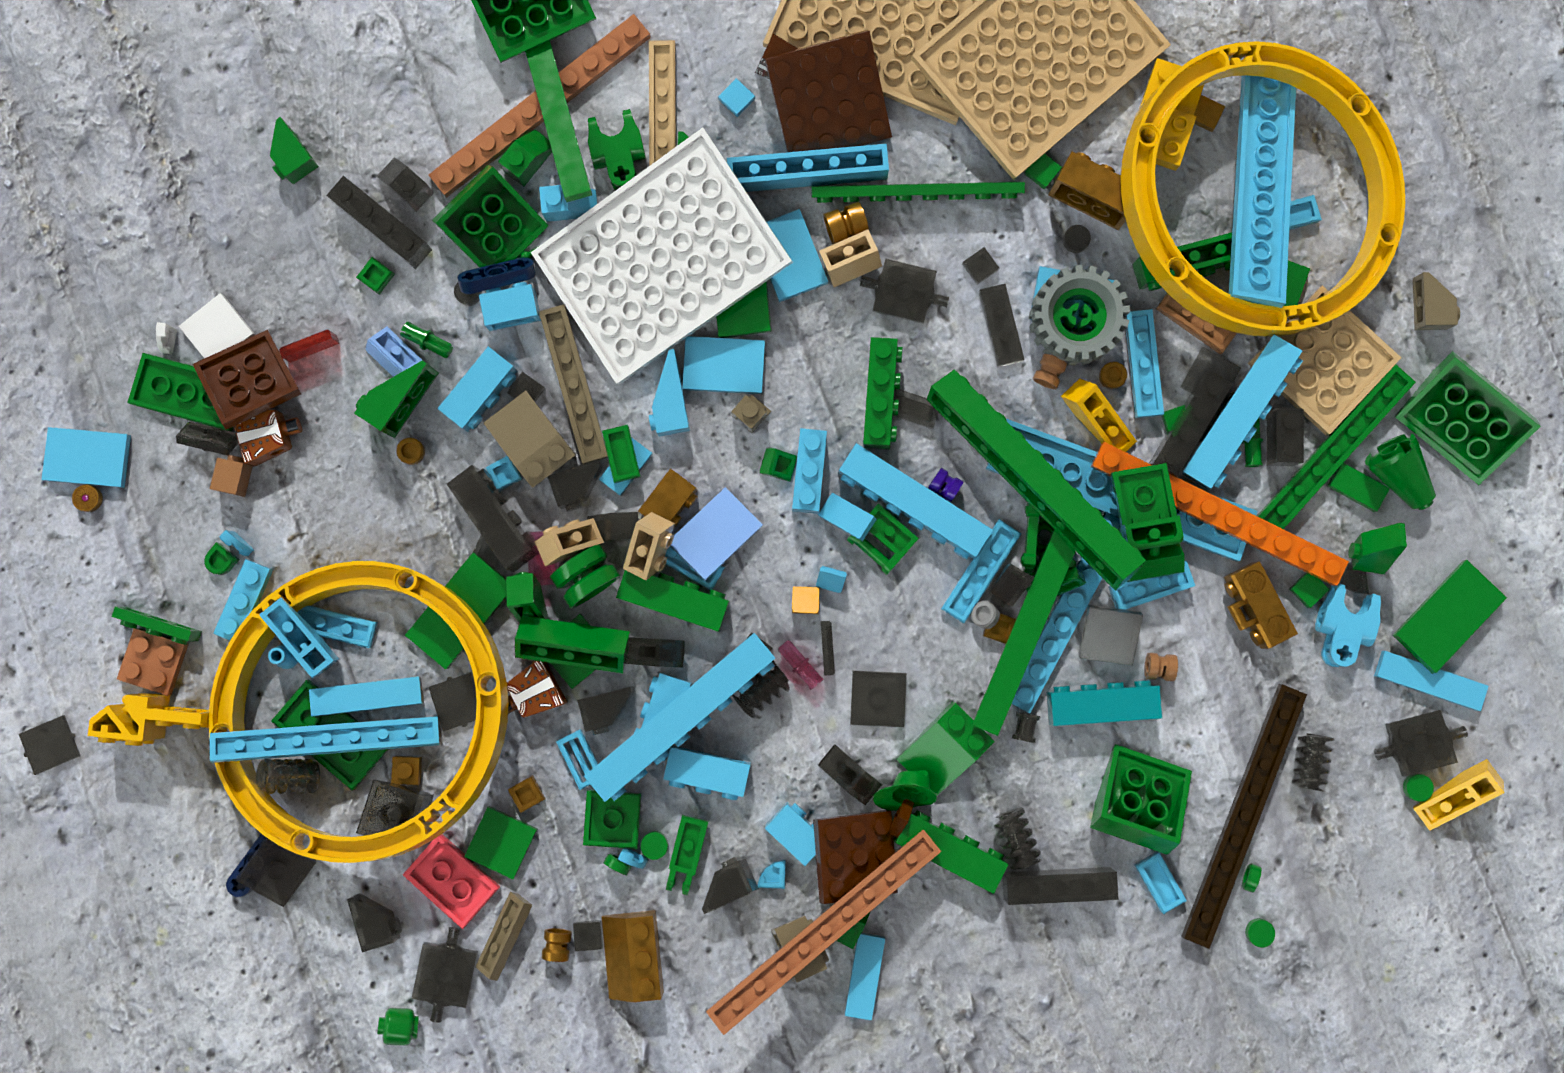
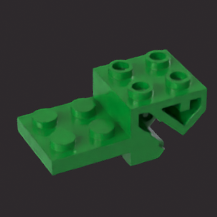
(1150, 519)

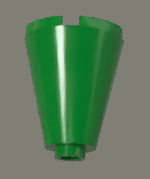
(1404, 471)

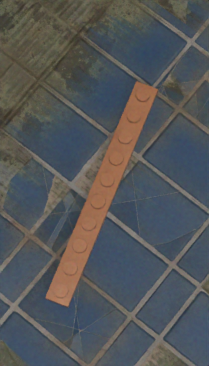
(528, 114)
(822, 932)

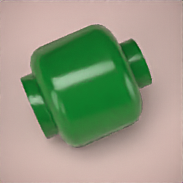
(398, 1026)

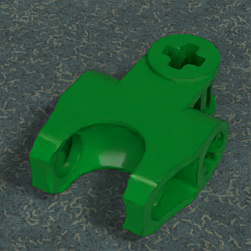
(618, 151)

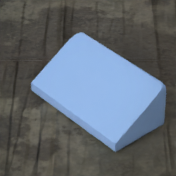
(391, 352)

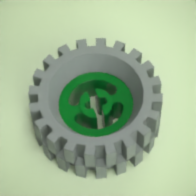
(1106, 322)

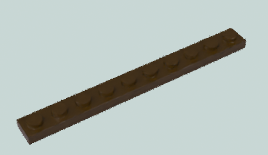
(1244, 816)

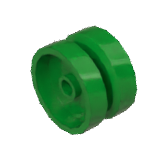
(583, 574)

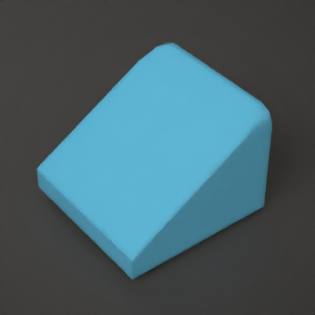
(831, 579)

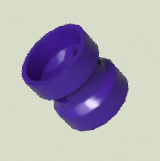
(950, 489)

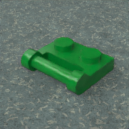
(891, 534)

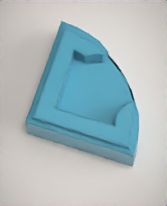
(239, 543)
(633, 858)
(773, 876)

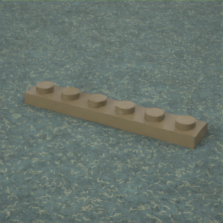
(573, 384)

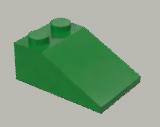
(394, 400)
(946, 747)

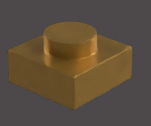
(406, 770)

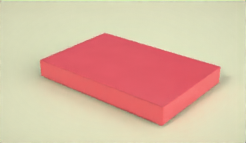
(451, 880)

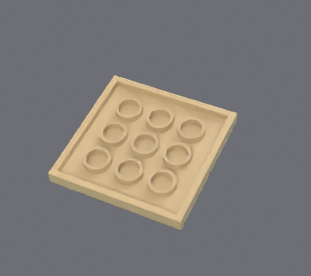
(1337, 369)

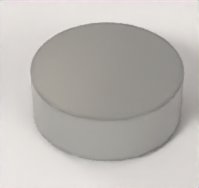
(985, 614)

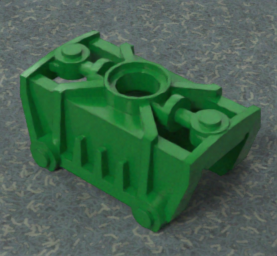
(1028, 558)

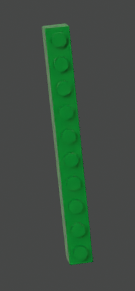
(1035, 479)

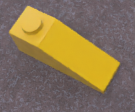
(1098, 415)
(1461, 795)

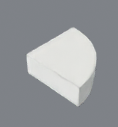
(165, 337)

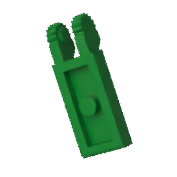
(687, 851)

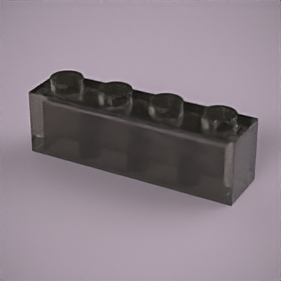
(379, 222)
(1191, 422)
(493, 518)
(1060, 886)

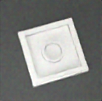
(216, 327)

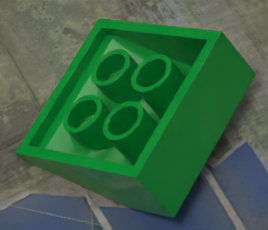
(490, 220)
(1142, 800)

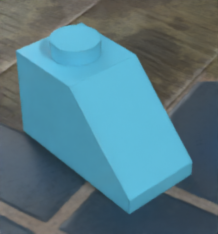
(555, 206)

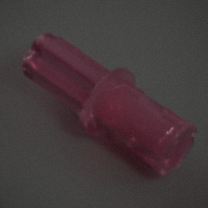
(800, 664)

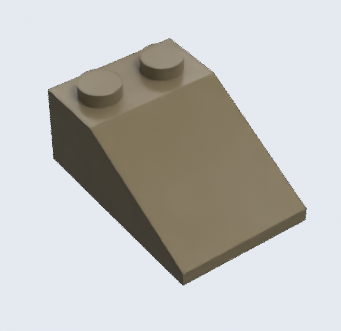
(529, 439)

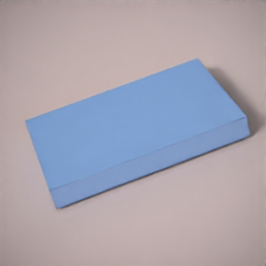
(715, 534)

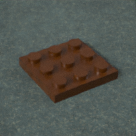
(246, 379)
(850, 850)

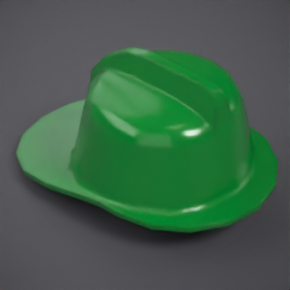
(907, 785)

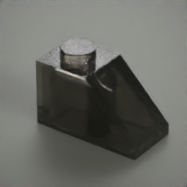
(405, 184)
(575, 484)
(616, 526)
(1008, 586)
(655, 652)
(603, 709)
(850, 775)
(729, 884)
(373, 923)

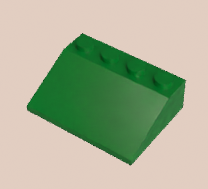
(525, 24)
(1467, 418)

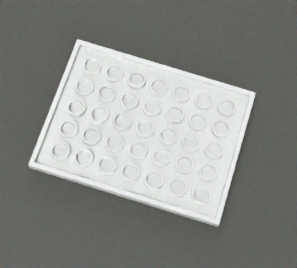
(661, 256)

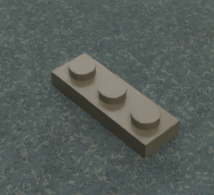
(503, 936)

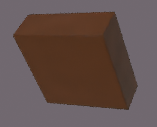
(901, 818)

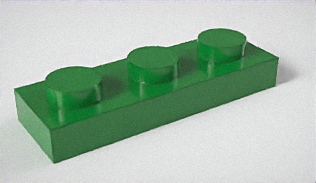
(155, 625)

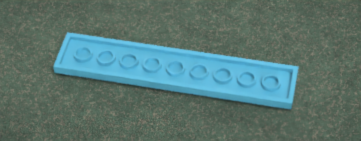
(1262, 191)
(1098, 490)

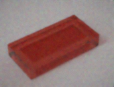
(309, 346)

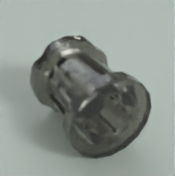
(1025, 727)

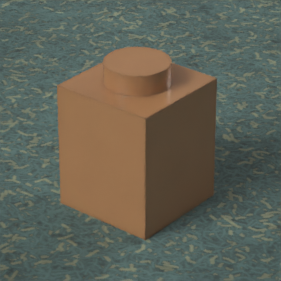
(231, 476)

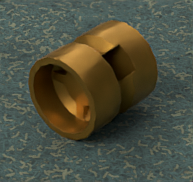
(846, 223)

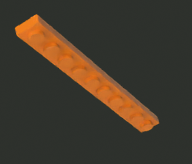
(1235, 520)

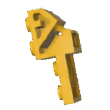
(1181, 122)
(143, 719)

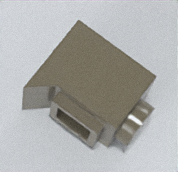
(750, 412)

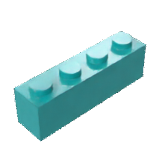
(1104, 704)

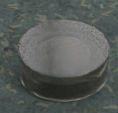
(1076, 238)
(466, 299)

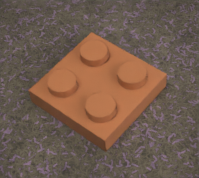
(152, 662)

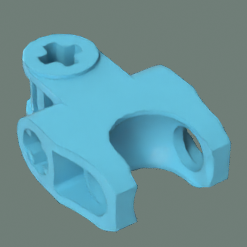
(1344, 629)

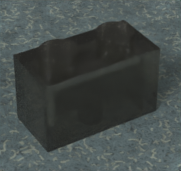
(1285, 437)

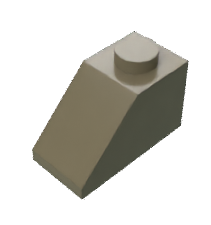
(1433, 304)

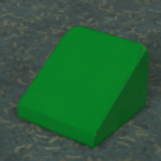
(778, 464)

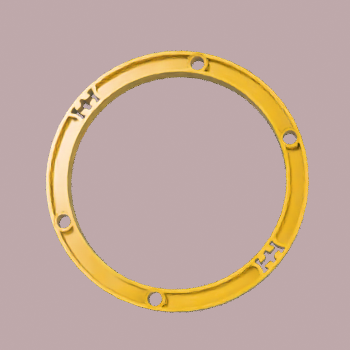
(1358, 119)
(488, 737)

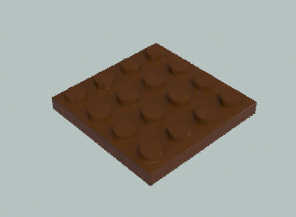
(829, 94)

